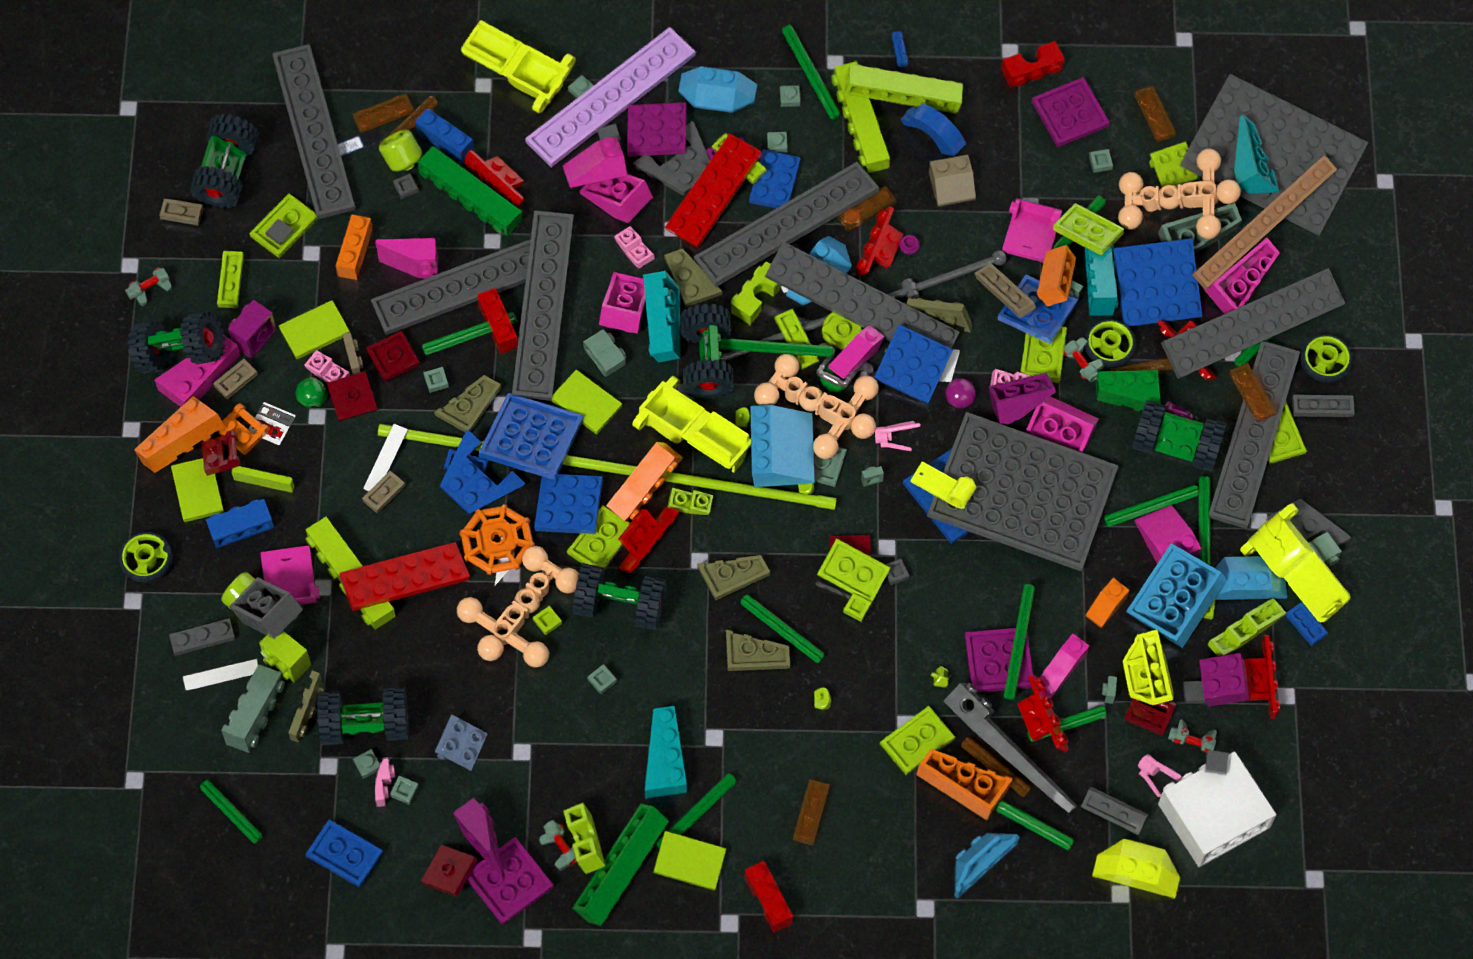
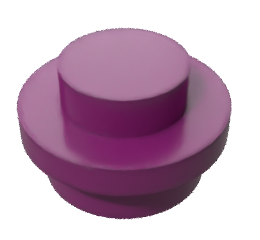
(909, 244)

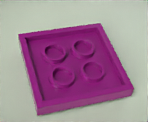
(1070, 112)
(656, 129)
(990, 659)
(515, 887)

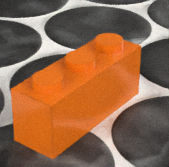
(354, 247)
(1056, 275)

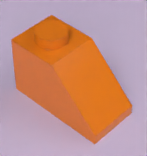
(1107, 602)

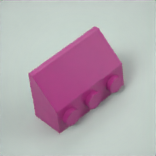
(1062, 424)

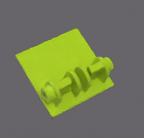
(1168, 166)

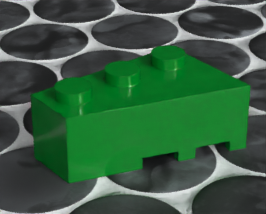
(1128, 388)

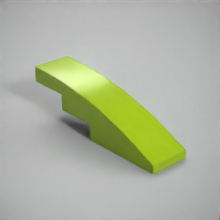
(1247, 628)

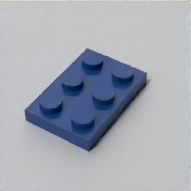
(778, 182)
(344, 853)

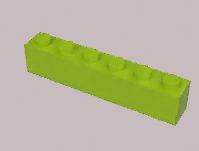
(903, 88)
(861, 124)
(340, 558)

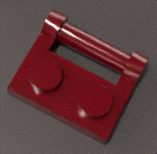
(214, 453)
(1148, 717)

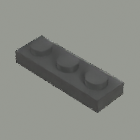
(1323, 405)
(202, 637)
(1114, 810)

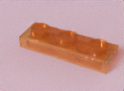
(383, 113)
(1155, 113)
(867, 209)
(1252, 393)
(811, 812)

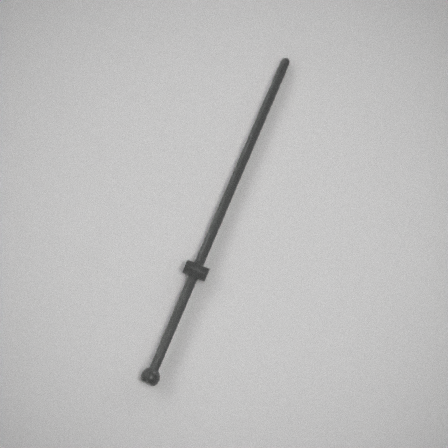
(909, 290)

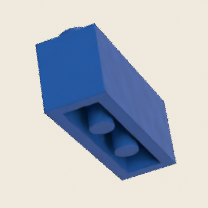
(444, 135)
(239, 523)

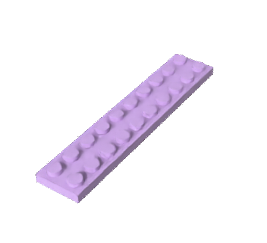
(610, 97)

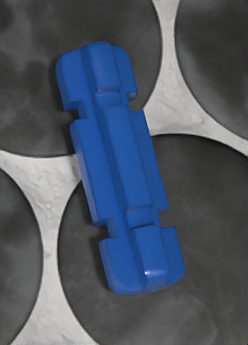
(899, 48)

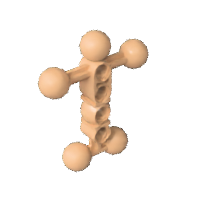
(1208, 225)
(825, 445)
(534, 653)

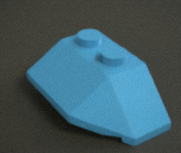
(717, 89)
(830, 252)
(1249, 579)
(981, 858)

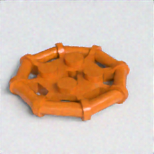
(490, 548)

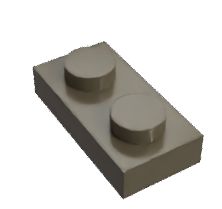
(181, 211)
(351, 347)
(235, 379)
(383, 492)

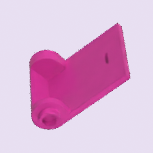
(1031, 230)
(292, 572)

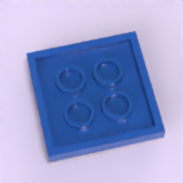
(1044, 320)
(913, 364)
(569, 504)

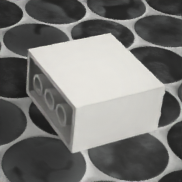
(1216, 810)

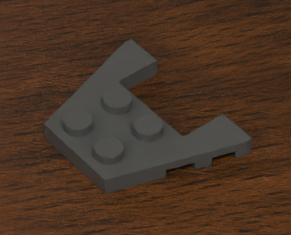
(681, 170)
(1312, 523)

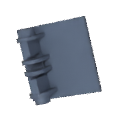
(460, 742)

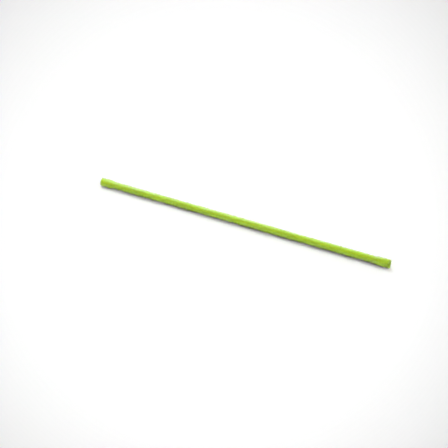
(818, 501)

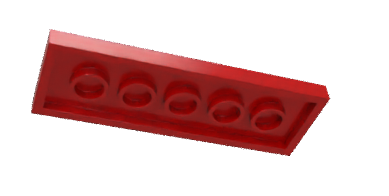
(713, 190)
(404, 576)

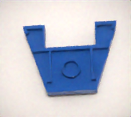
(469, 485)

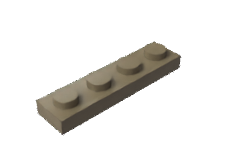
(1005, 290)

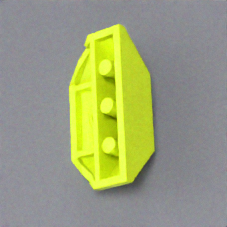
(1148, 670)
(1138, 867)

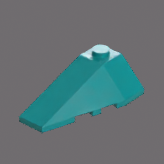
(1250, 161)

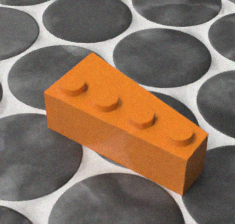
(178, 434)
(644, 481)
(964, 782)

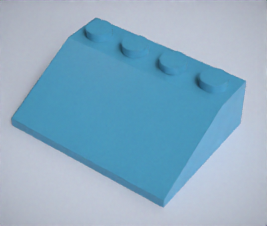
(781, 446)
(1177, 595)

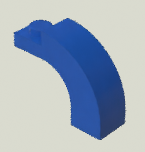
(936, 126)

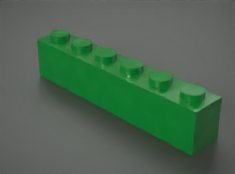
(469, 191)
(621, 864)

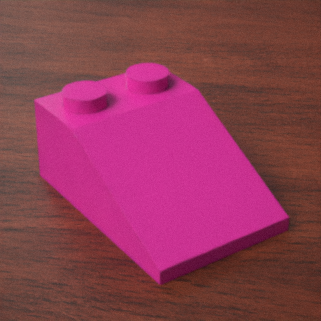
(597, 163)
(619, 196)
(411, 256)
(624, 303)
(1164, 528)

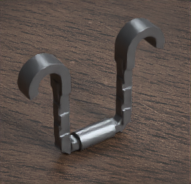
(835, 380)

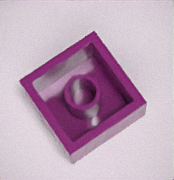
(252, 328)
(1224, 679)

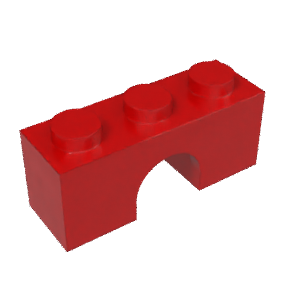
(1019, 71)
(498, 320)
(772, 901)

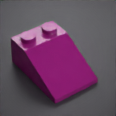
(1019, 397)
(478, 830)

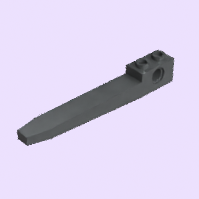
(981, 724)

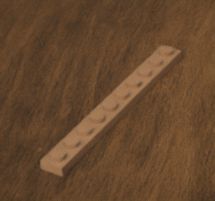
(1264, 222)

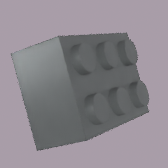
(266, 608)

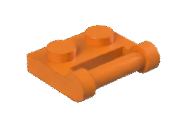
(246, 439)

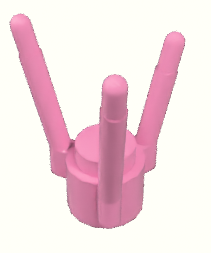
(883, 434)
(1150, 766)

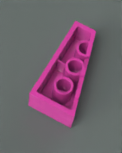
(1239, 281)
(195, 380)

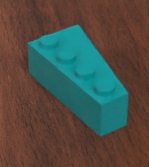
(1101, 282)
(663, 315)
(665, 760)

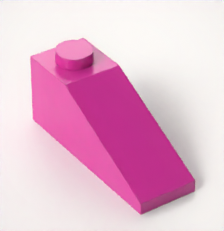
(857, 352)
(1064, 664)

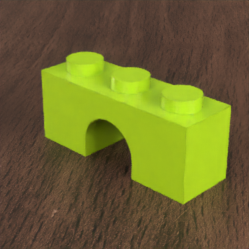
(745, 304)
(587, 845)

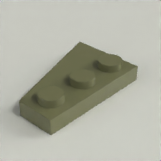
(691, 279)
(949, 313)
(470, 405)
(732, 575)
(755, 654)
(303, 714)

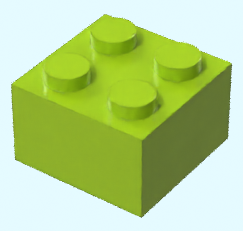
(285, 655)

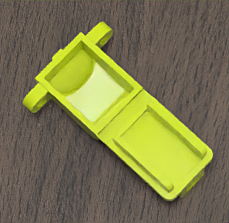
(521, 64)
(682, 419)
(1296, 561)

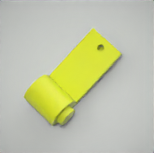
(944, 487)

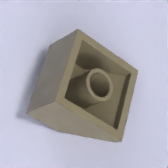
(952, 180)

